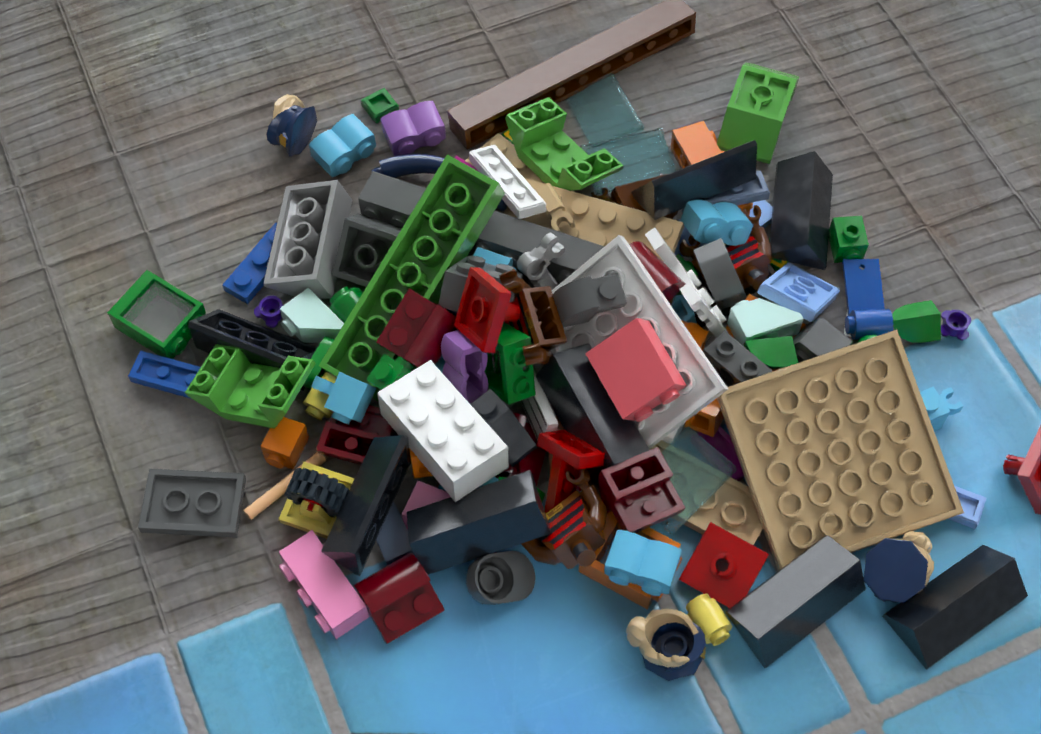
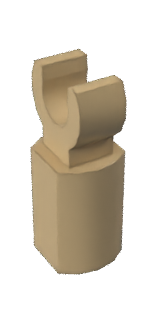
(554, 207)

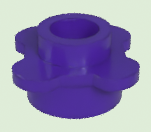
(265, 306)
(958, 318)

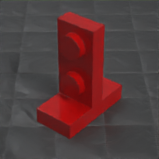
(568, 454)

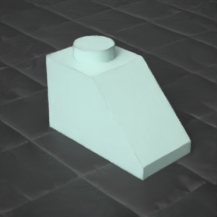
(309, 318)
(762, 320)

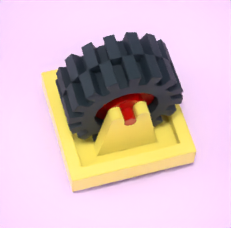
(314, 499)

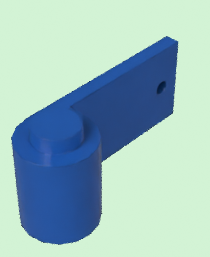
(865, 299)

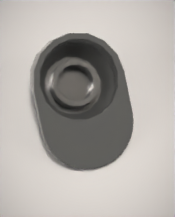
(500, 578)

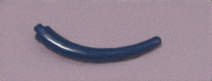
(414, 164)

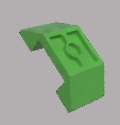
(757, 109)
(553, 154)
(248, 390)

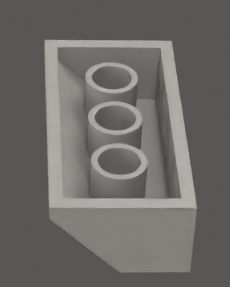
(308, 239)

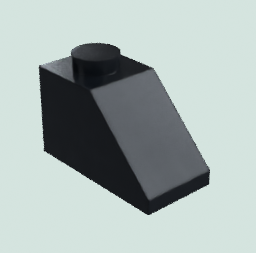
(505, 425)

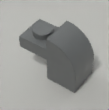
(720, 274)
(588, 296)

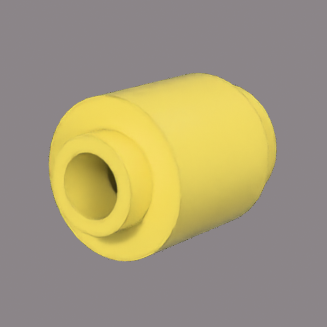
(316, 400)
(710, 618)

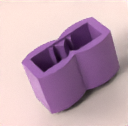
(413, 128)
(464, 365)

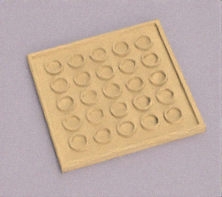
(839, 449)

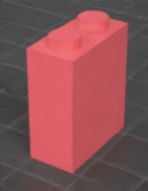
(636, 370)

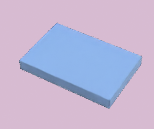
(799, 291)

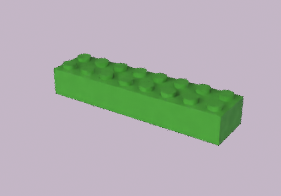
(431, 241)

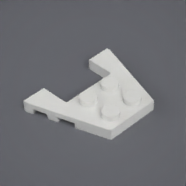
(698, 299)

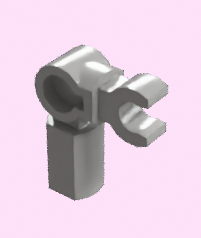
(534, 263)

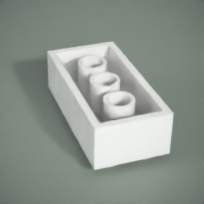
(443, 430)

